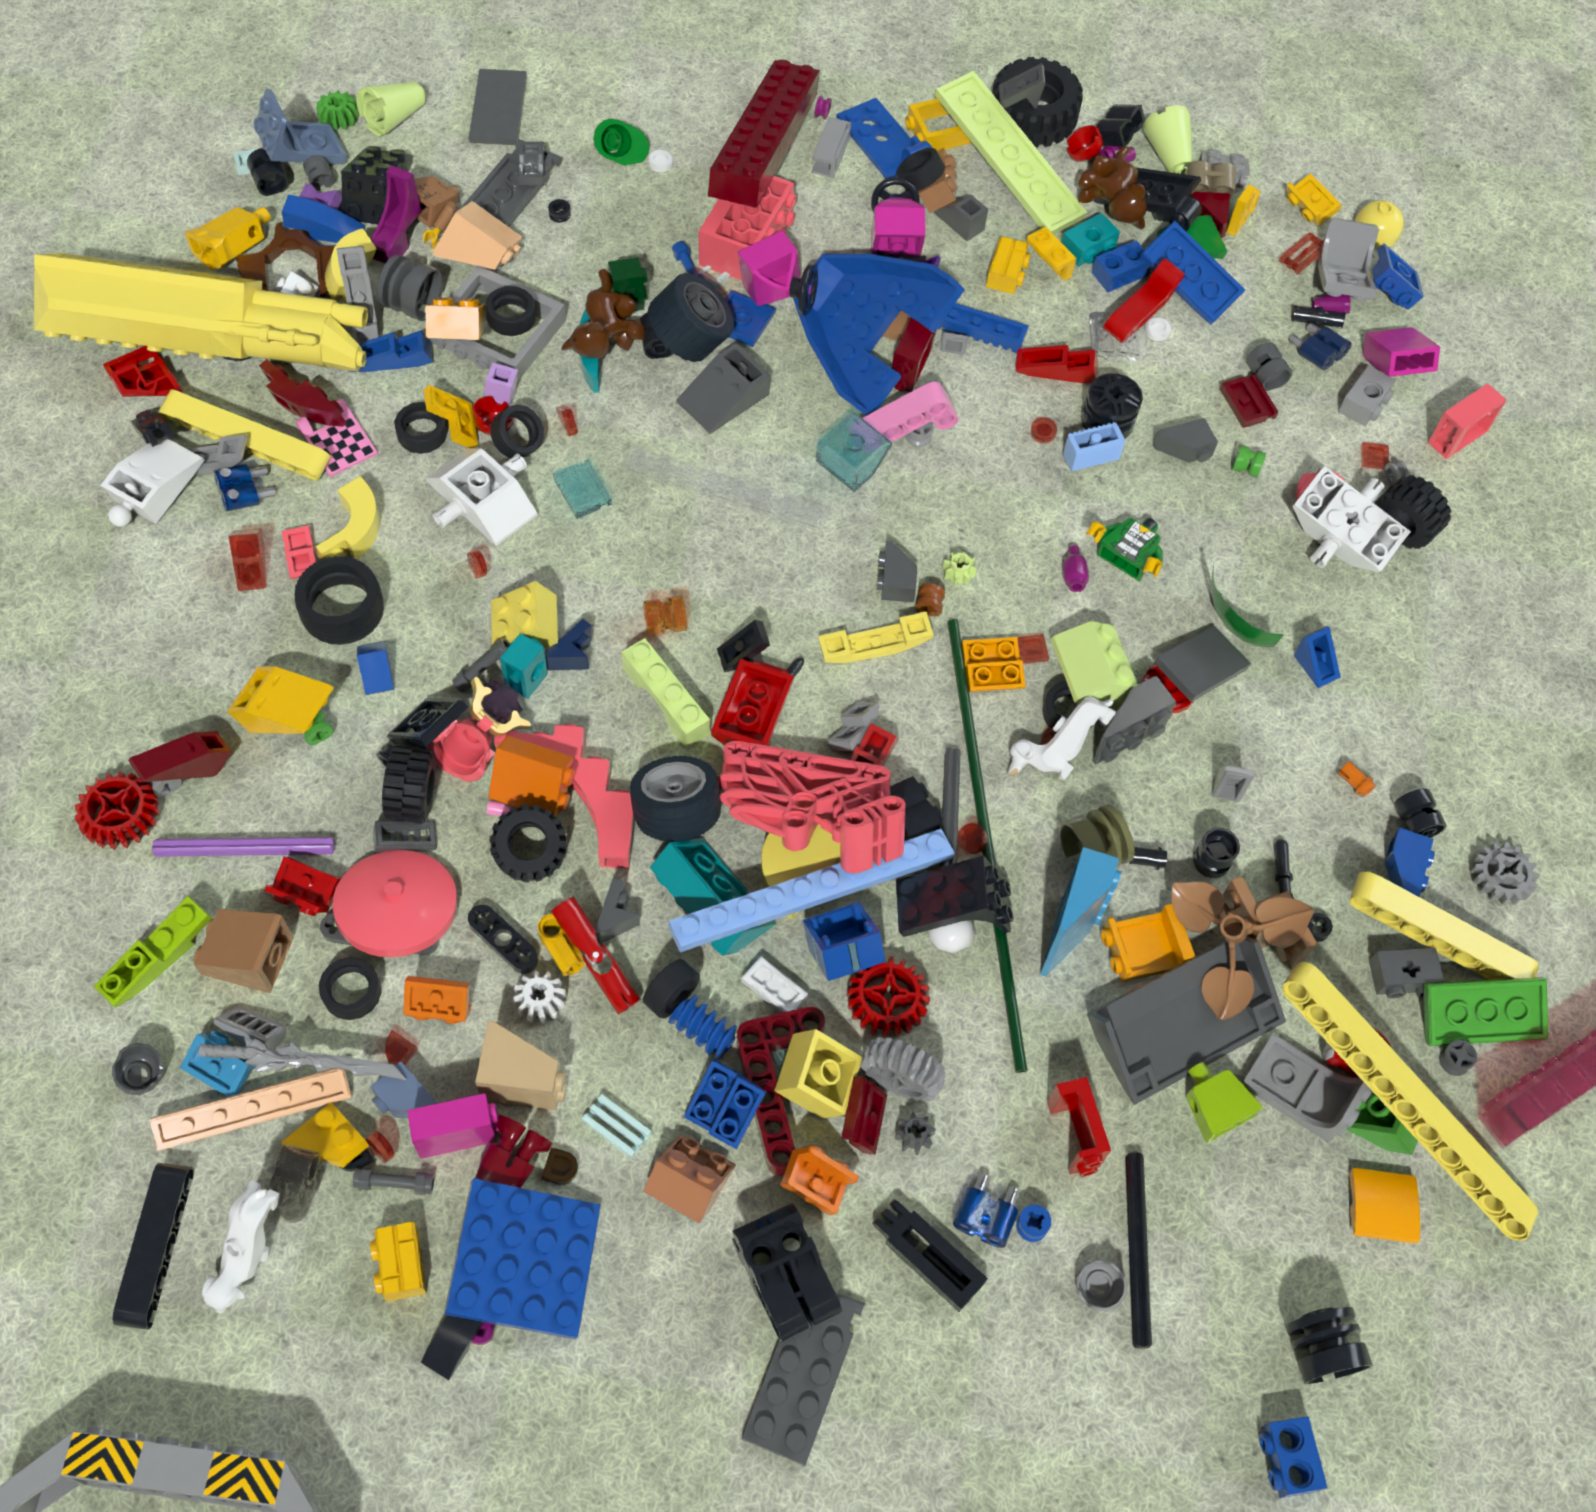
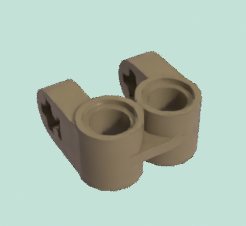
(1213, 179)

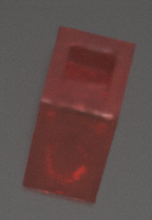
(248, 558)

